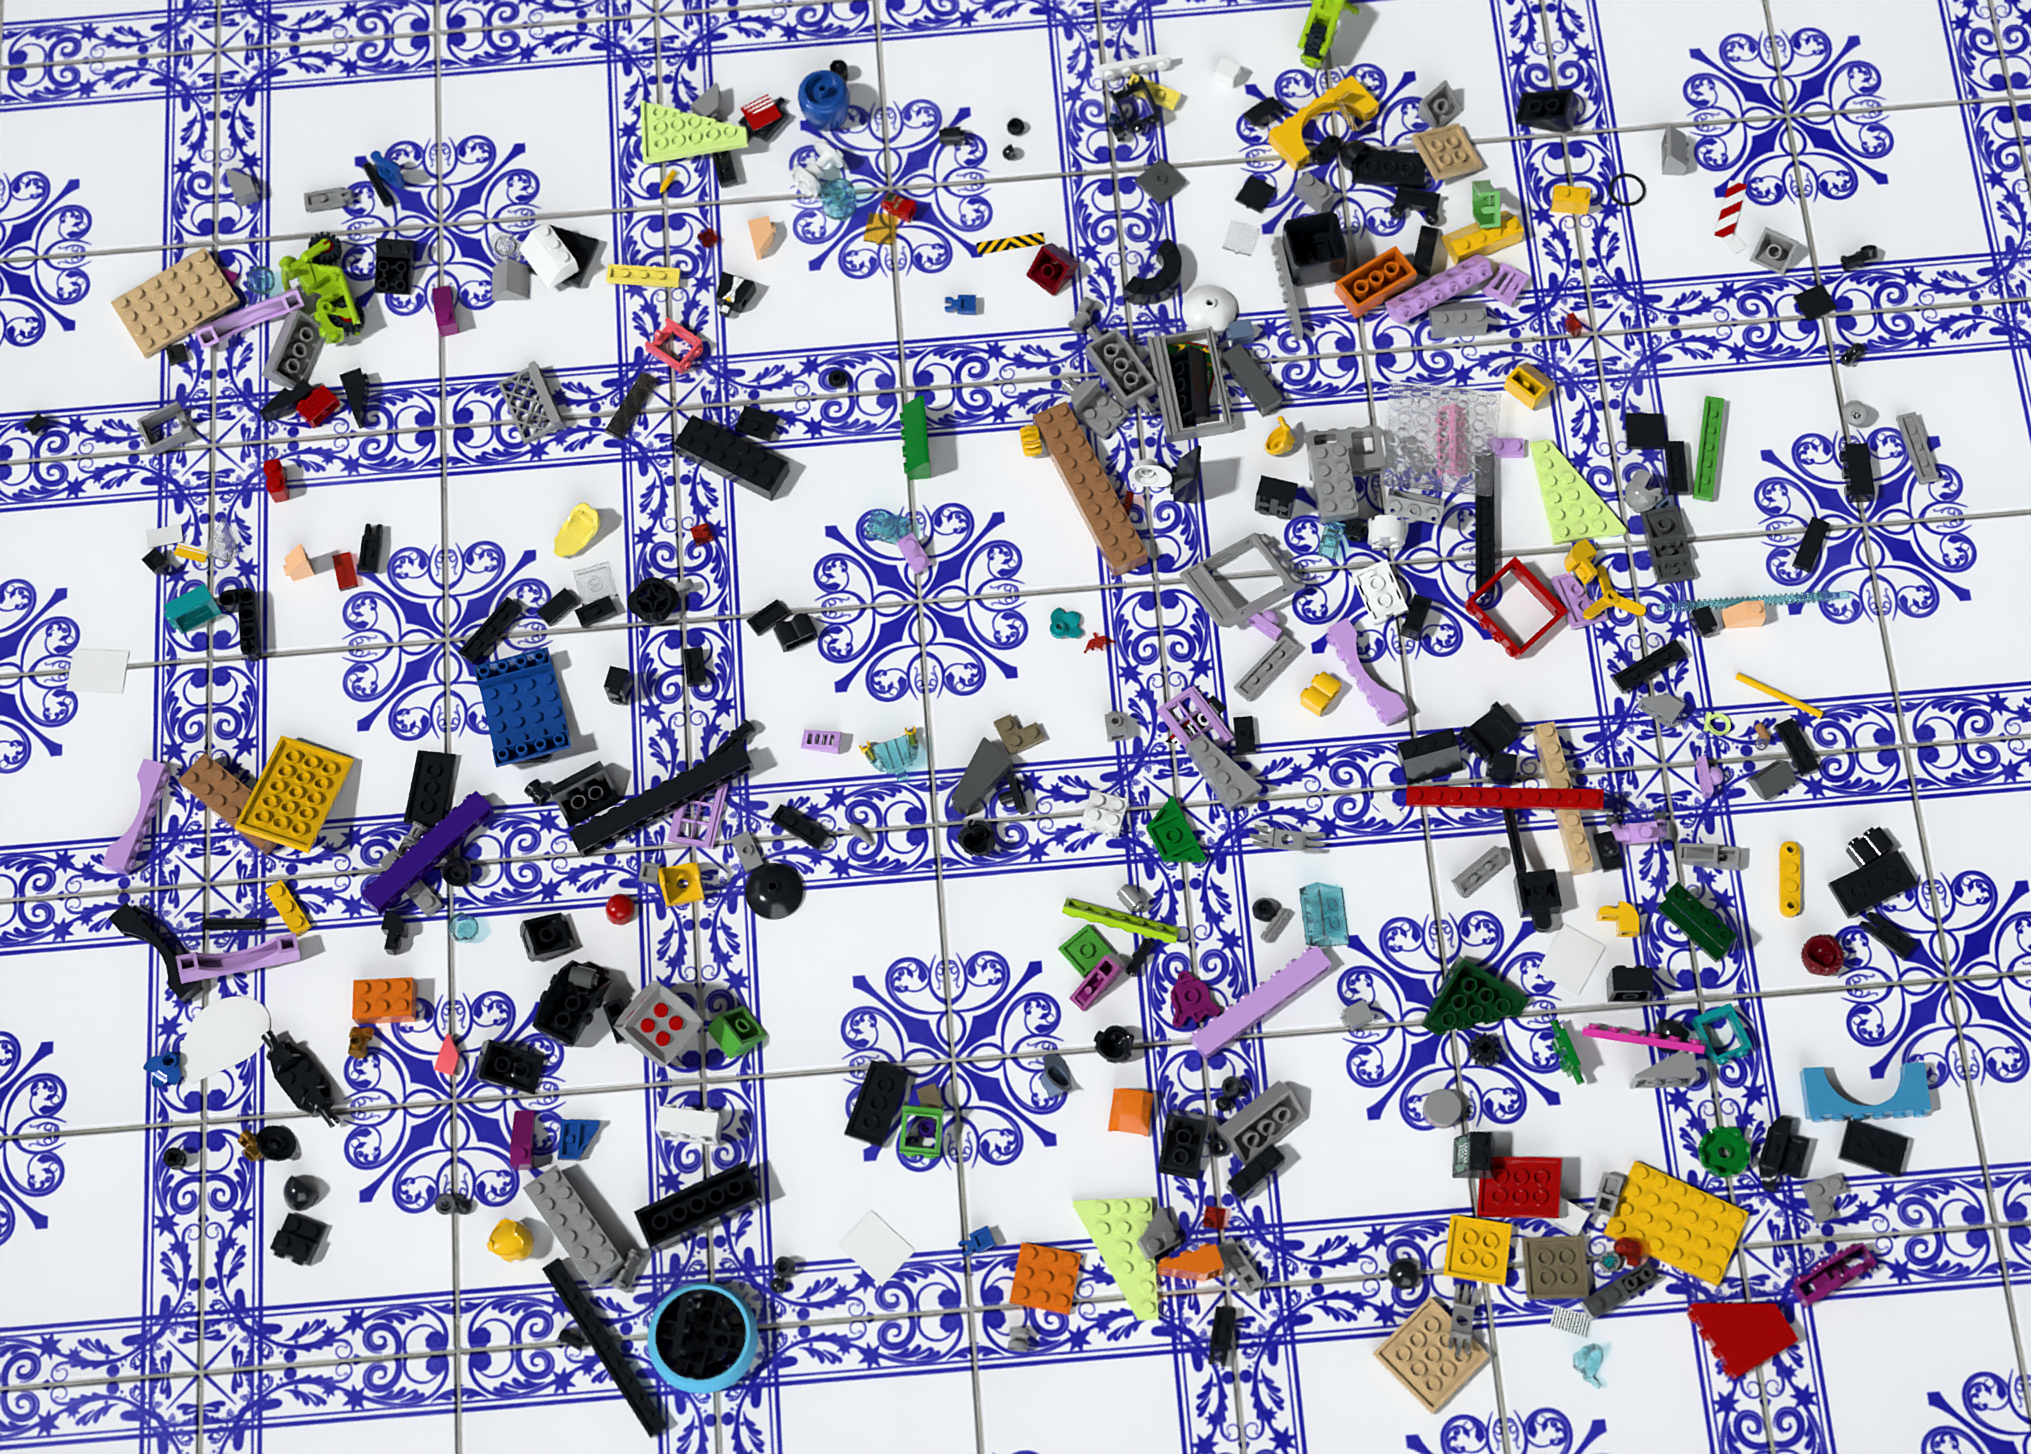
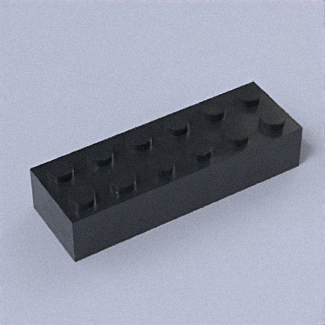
(731, 457)
(698, 1207)

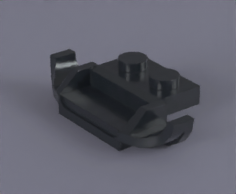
(1782, 1153)

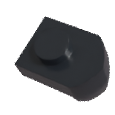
(157, 562)

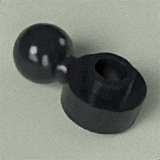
(1223, 1102)
(463, 1206)
(784, 1268)

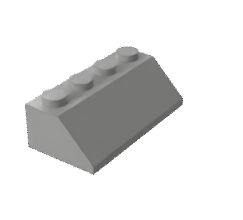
(293, 350)
(1262, 1122)

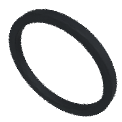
(1631, 176)

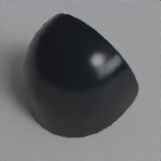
(1350, 152)
(1668, 1027)
(298, 1195)

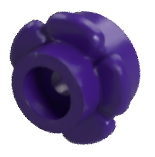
(926, 1123)

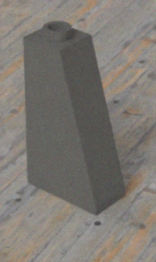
(983, 773)

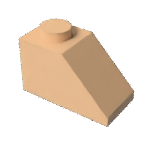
(761, 234)
(298, 564)
(1744, 615)

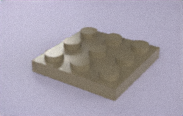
(1555, 1268)

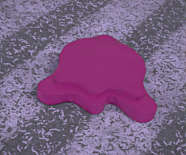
(1192, 1000)

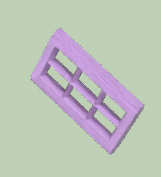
(1204, 708)
(713, 824)

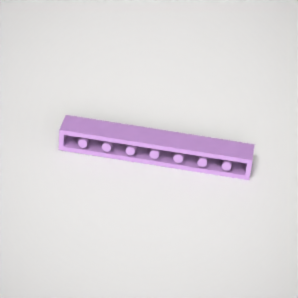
(1260, 1002)

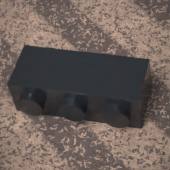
(1857, 473)
(1255, 1172)

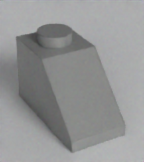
(708, 103)
(242, 187)
(1662, 708)

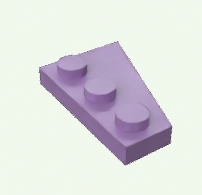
(1574, 600)

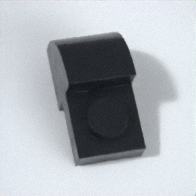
(394, 929)
(613, 1011)

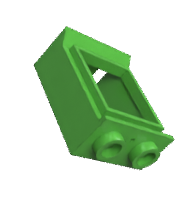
(1486, 212)
(922, 1110)

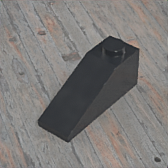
(1425, 250)
(357, 393)

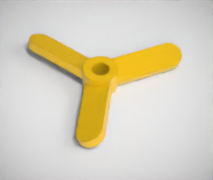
(1611, 598)

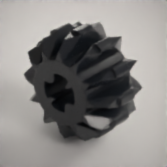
(1476, 1052)

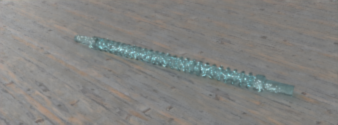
(1825, 596)

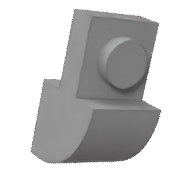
(1607, 1194)

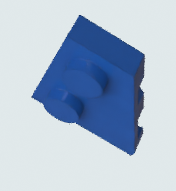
(575, 1138)

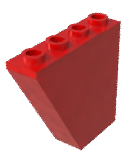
(1742, 1333)

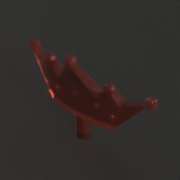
(1098, 642)

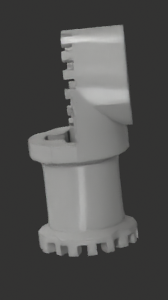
(1082, 315)
(413, 837)

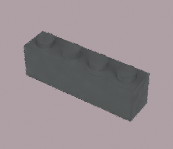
(1251, 379)

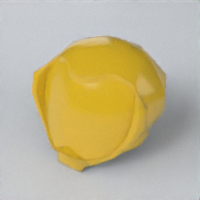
(511, 1240)

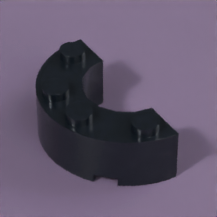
(1163, 285)

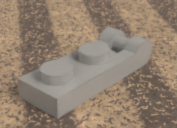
(1239, 1266)

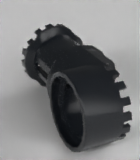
(1857, 260)

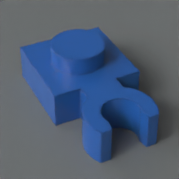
(964, 305)
(980, 1241)

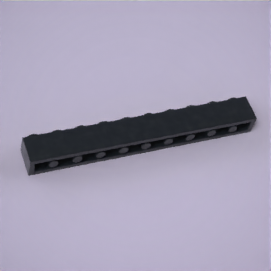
(661, 800)

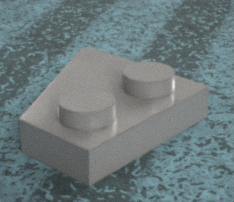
(1158, 1235)

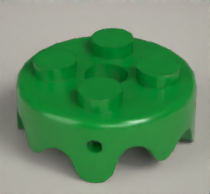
(1729, 1139)

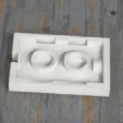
(1380, 592)

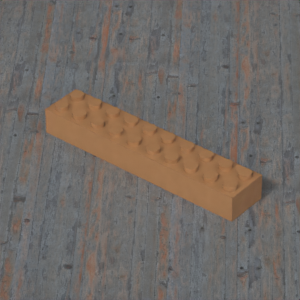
(1090, 489)

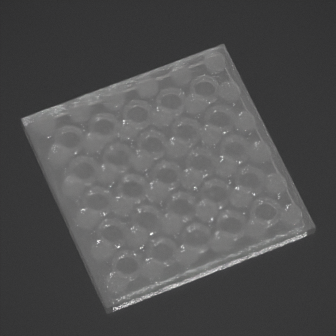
(1440, 438)

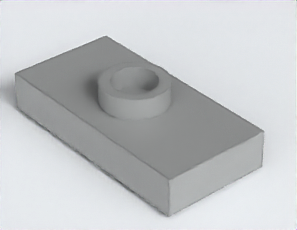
(747, 852)

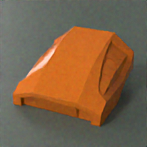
(1131, 1111)

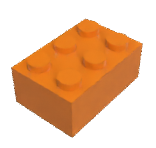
(384, 1000)

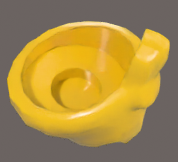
(1280, 439)

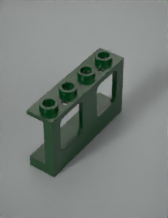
(1696, 922)

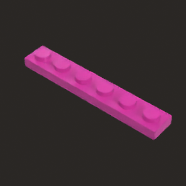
(1652, 1039)

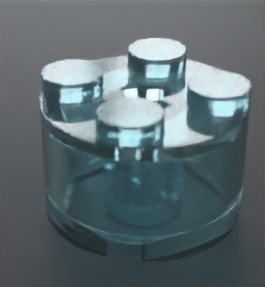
(838, 199)

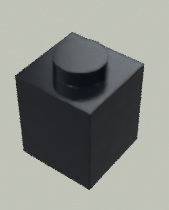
(1703, 622)

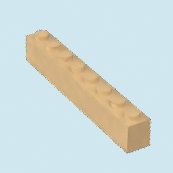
(1557, 776)

